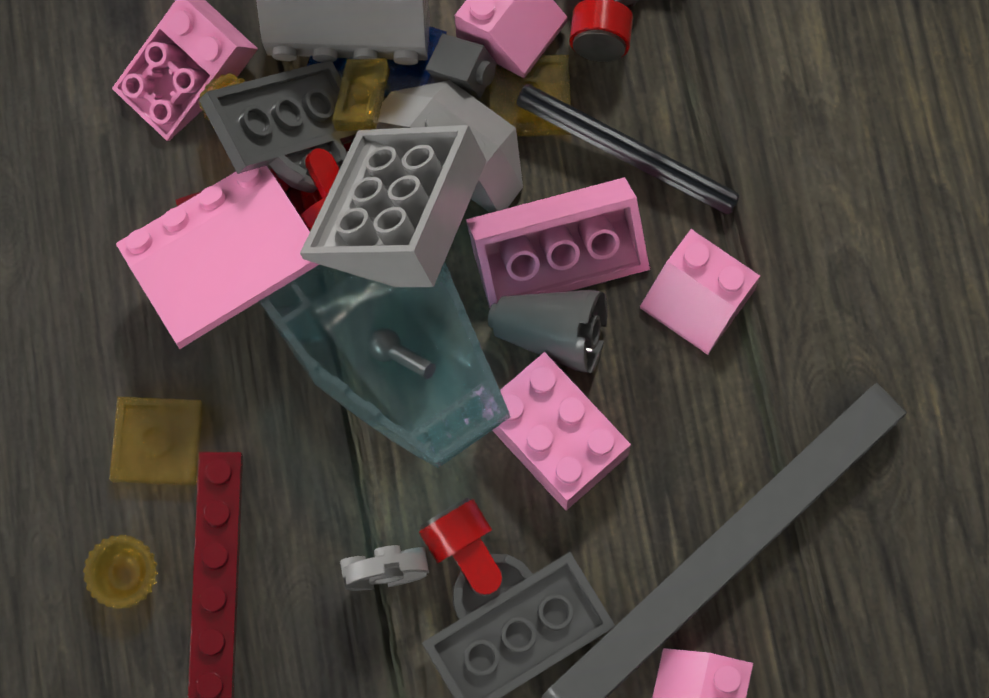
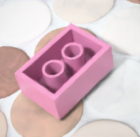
(559, 432)

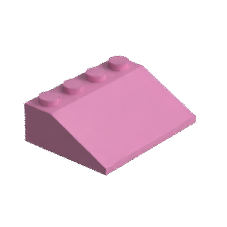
(218, 253)

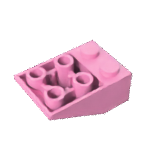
(179, 61)

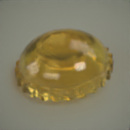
(120, 571)

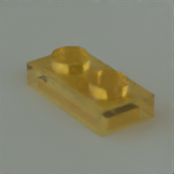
(361, 94)

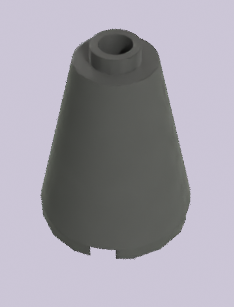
(554, 323)

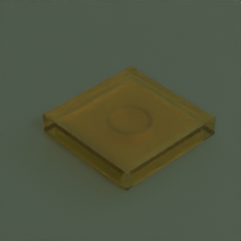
(549, 75)
(156, 441)

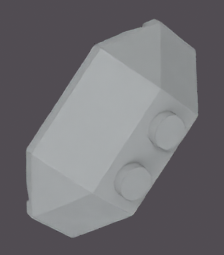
(449, 106)

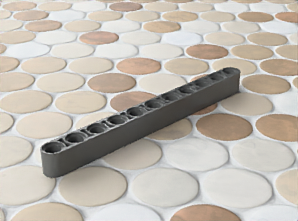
(730, 548)

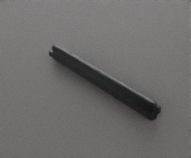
(627, 149)

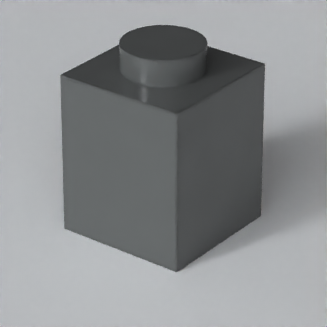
(463, 63)

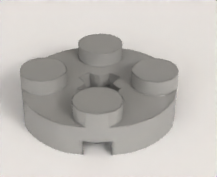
(387, 566)

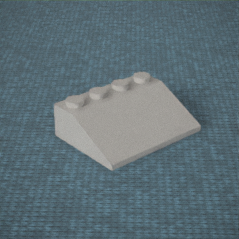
(345, 29)
(397, 204)

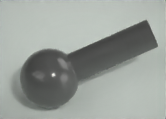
(386, 346)

